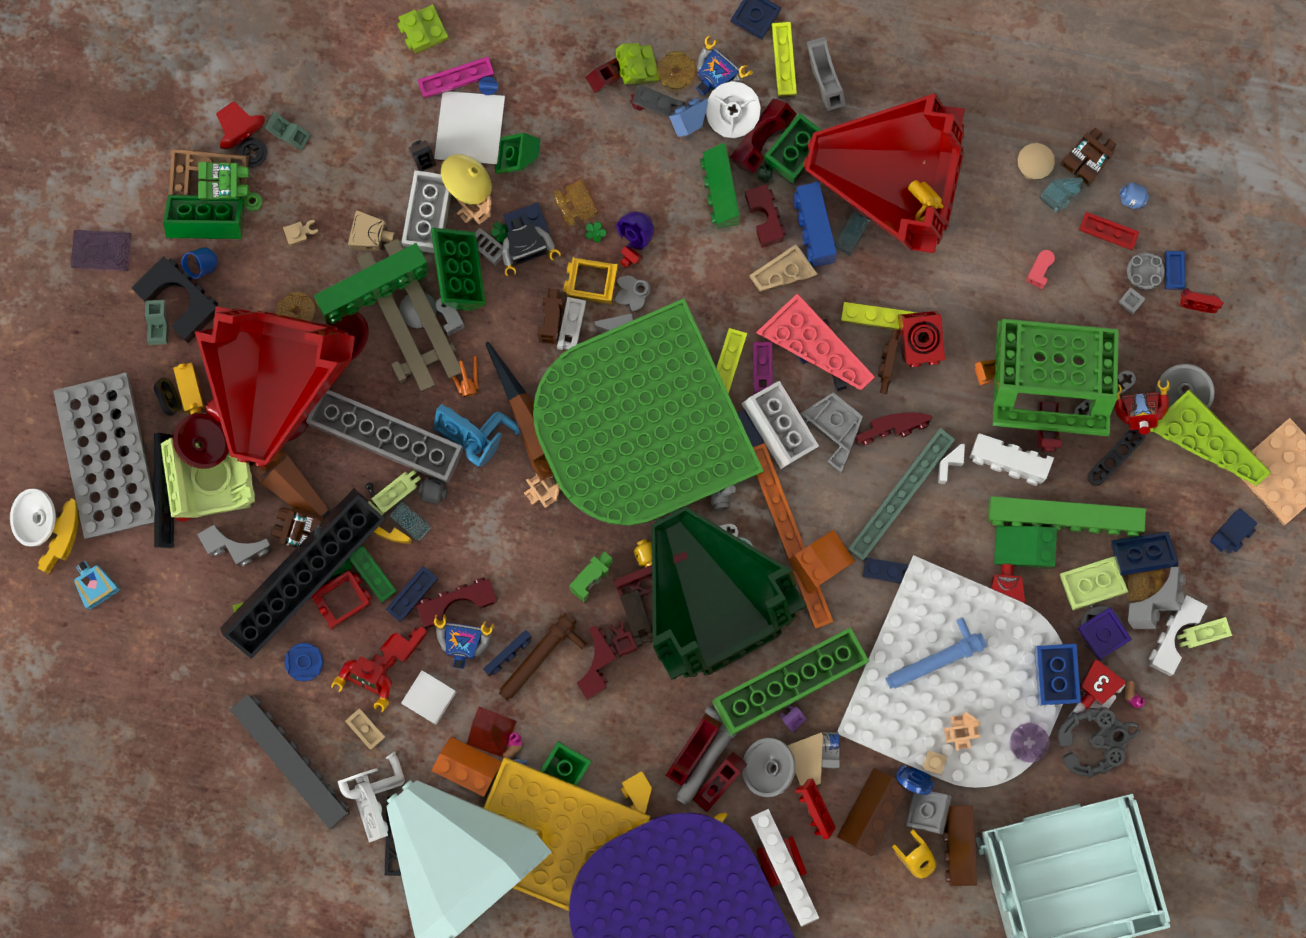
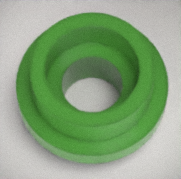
(257, 205)

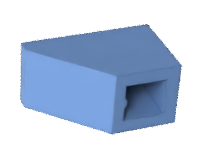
(689, 118)

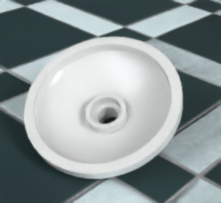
(32, 517)

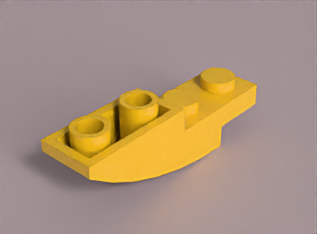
(66, 529)

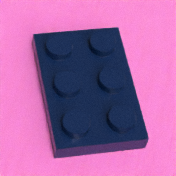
(1144, 553)

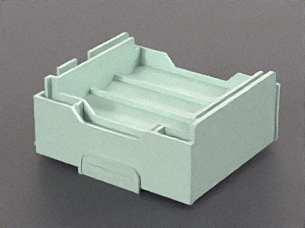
(1076, 873)

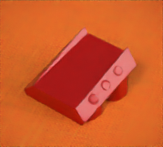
(1200, 301)
(768, 868)

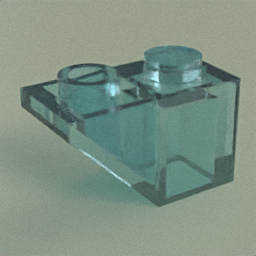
(1059, 192)

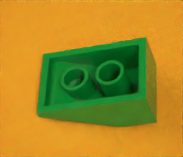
(1025, 546)

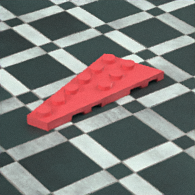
(809, 337)

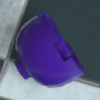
(636, 229)

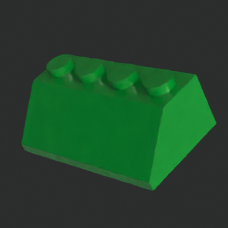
(721, 187)
(203, 219)

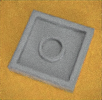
(929, 812)

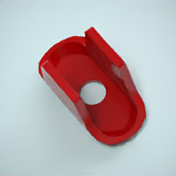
(237, 125)

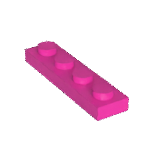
(455, 77)

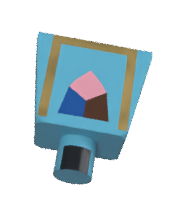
(94, 585)

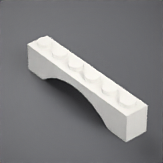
(784, 868)

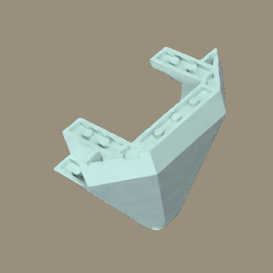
(456, 857)

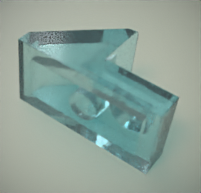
(410, 521)

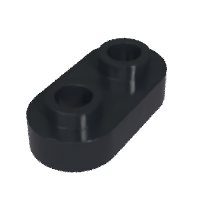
(168, 397)

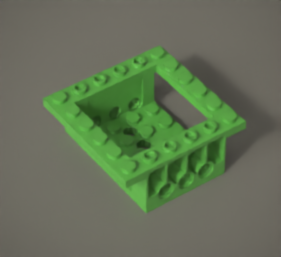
(1021, 373)

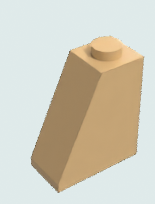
(808, 758)

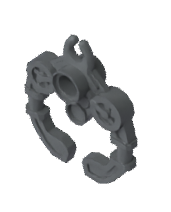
(1103, 738)

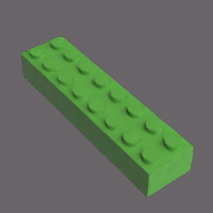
(790, 681)

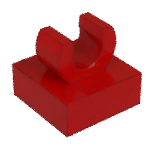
(630, 256)

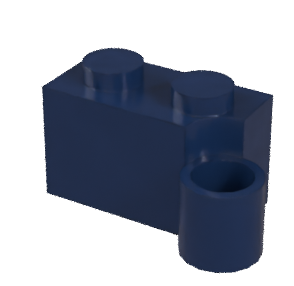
(1233, 532)

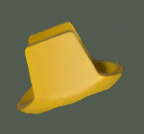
(917, 858)

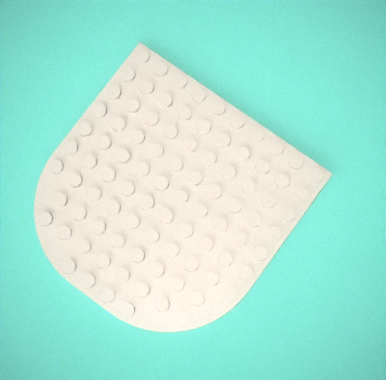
(990, 685)

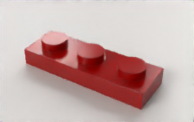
(1109, 231)

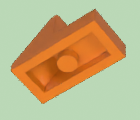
(985, 371)

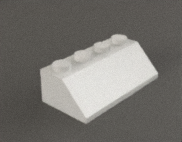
(780, 424)

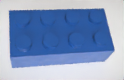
(815, 225)

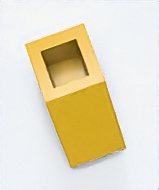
(638, 790)

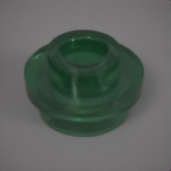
(765, 173)

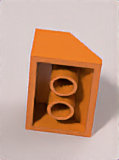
(467, 766)

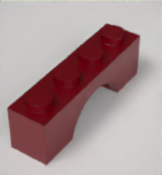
(774, 118)
(479, 593)

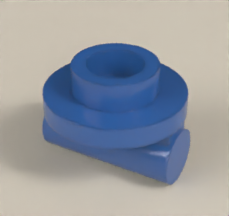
(488, 85)

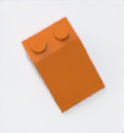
(821, 560)

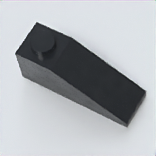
(422, 155)

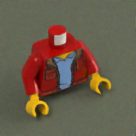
(1143, 409)

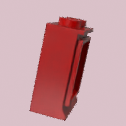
(354, 580)

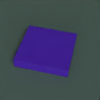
(1104, 633)

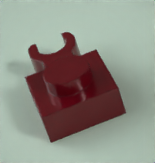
(623, 641)

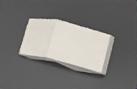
(955, 458)

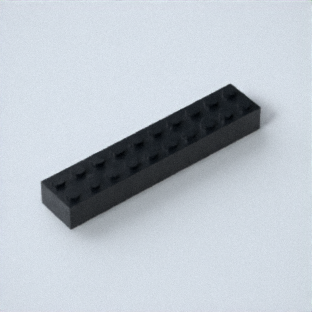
(302, 573)

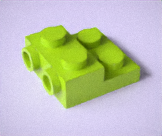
(422, 29)
(637, 63)

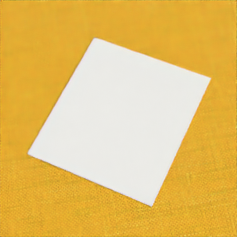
(470, 126)

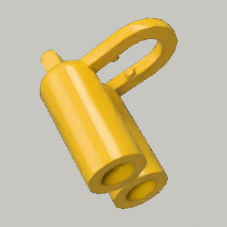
(925, 196)

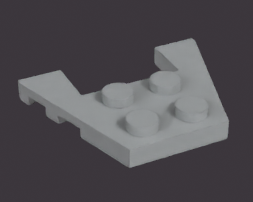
(838, 422)

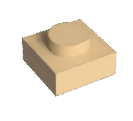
(934, 762)

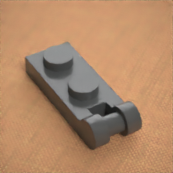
(655, 101)

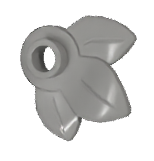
(629, 292)

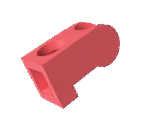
(1042, 263)

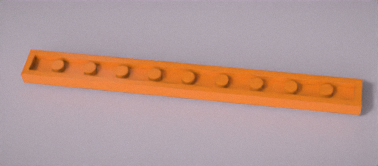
(789, 534)

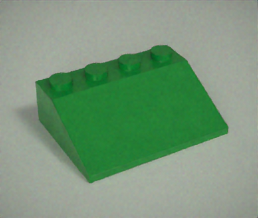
(458, 269)

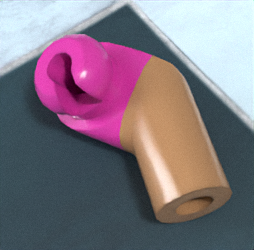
(1131, 697)
(515, 746)

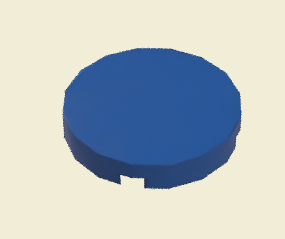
(304, 662)
(915, 780)

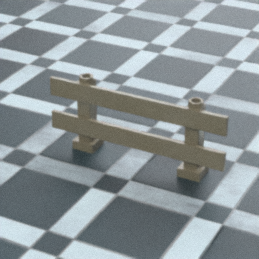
(416, 363)

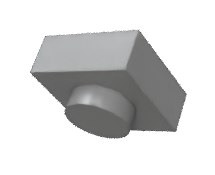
(1131, 301)

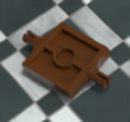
(886, 366)

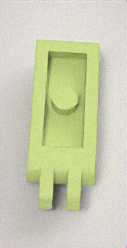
(395, 491)
(1205, 633)

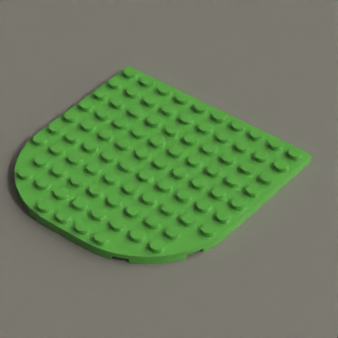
(641, 421)

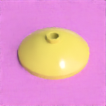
(466, 179)

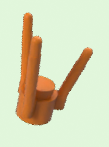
(467, 387)

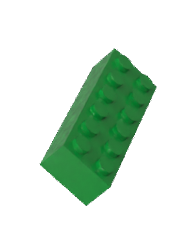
(371, 283)

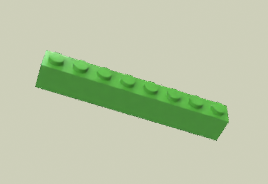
(1067, 515)

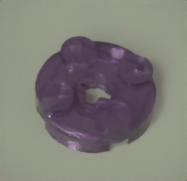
(1035, 733)

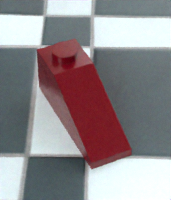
(604, 75)
(720, 781)

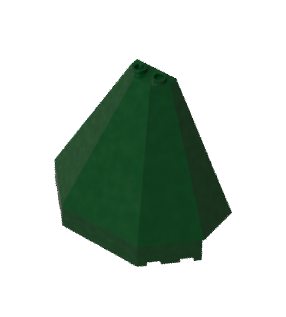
(718, 599)

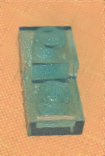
(852, 233)

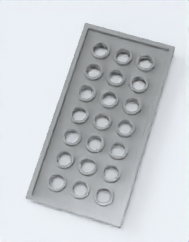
(76, 454)

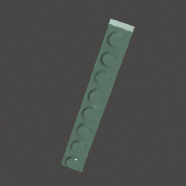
(901, 494)

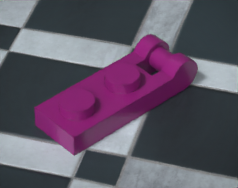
(762, 365)

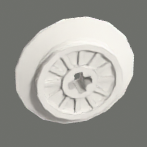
(720, 115)

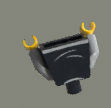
(525, 244)

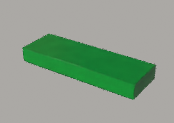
(372, 574)

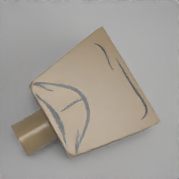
(368, 233)

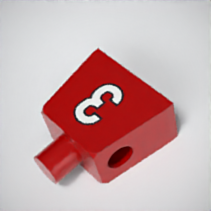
(1099, 684)

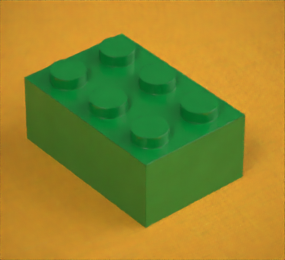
(791, 149)

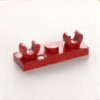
(816, 809)

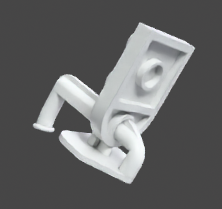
(364, 794)

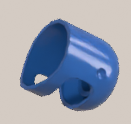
(205, 259)

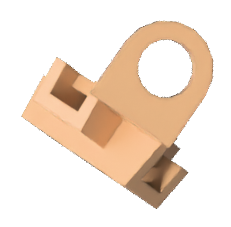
(471, 212)
(539, 493)
(959, 730)

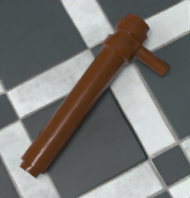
(557, 633)

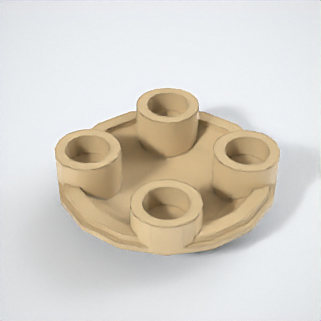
(1036, 161)

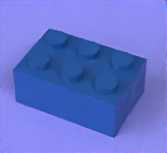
(1057, 674)

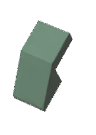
(287, 131)
(157, 322)

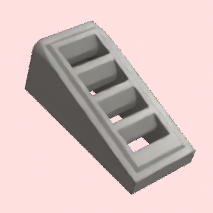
(498, 256)

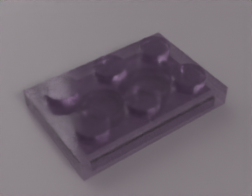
(101, 250)

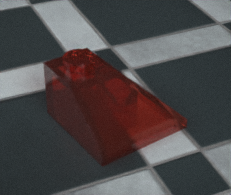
(490, 731)

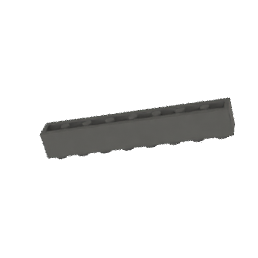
(289, 761)

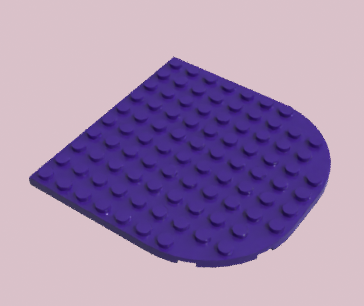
(675, 881)

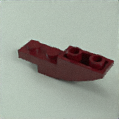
(899, 423)

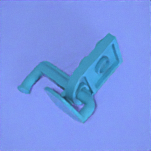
(469, 436)

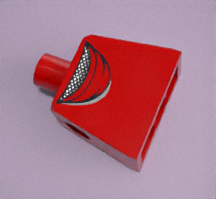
(1008, 584)

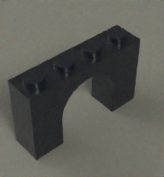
(165, 275)

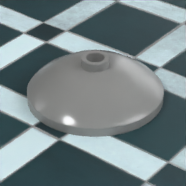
(1191, 376)
(761, 760)

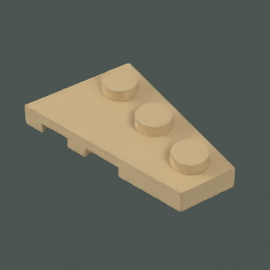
(783, 270)

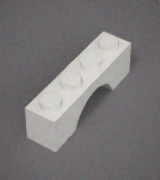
(1166, 656)

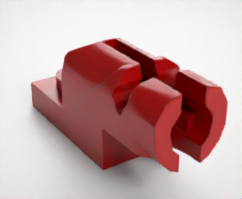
(399, 648)

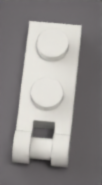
(571, 323)

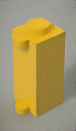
(189, 388)

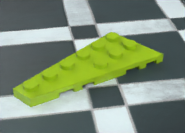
(1204, 434)

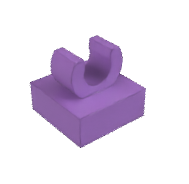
(793, 718)

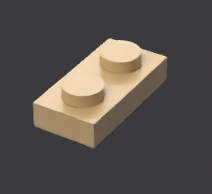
(365, 729)

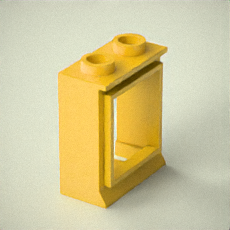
(593, 297)

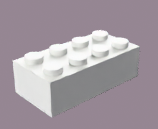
(426, 209)

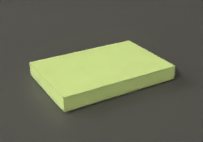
(1093, 583)

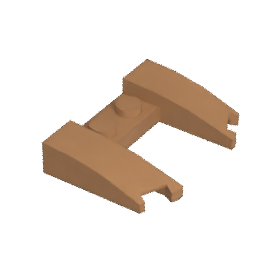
(186, 160)

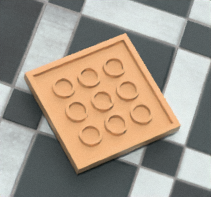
(1286, 459)

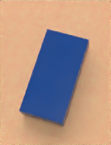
(1175, 270)

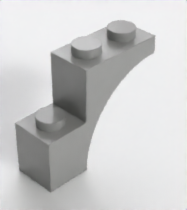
(824, 72)
(242, 553)
(1169, 598)

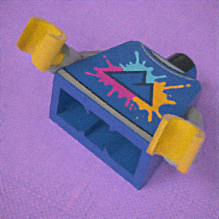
(717, 69)
(462, 640)

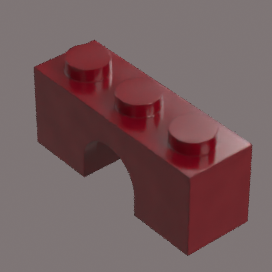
(761, 200)

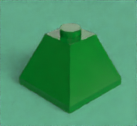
(516, 152)
(565, 764)

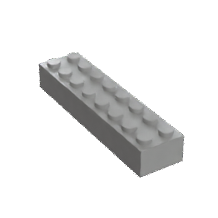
(386, 436)

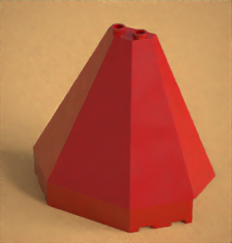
(879, 157)
(268, 375)

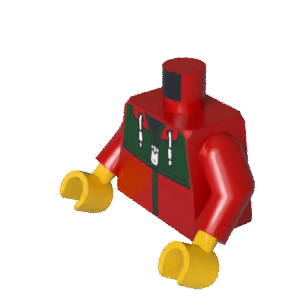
(368, 676)

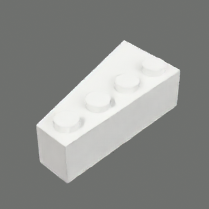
(1011, 459)

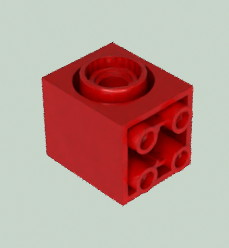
(930, 347)

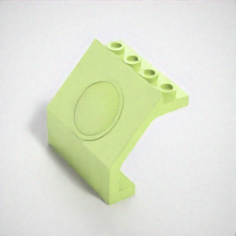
(206, 491)

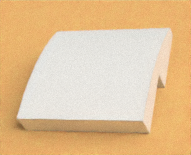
(429, 697)

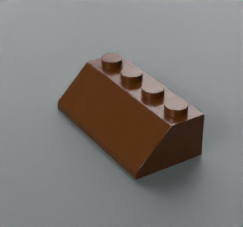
(872, 812)
(960, 846)

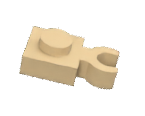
(297, 232)

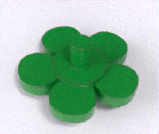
(499, 231)
(595, 232)

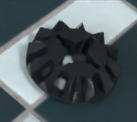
(254, 144)

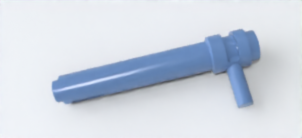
(964, 648)

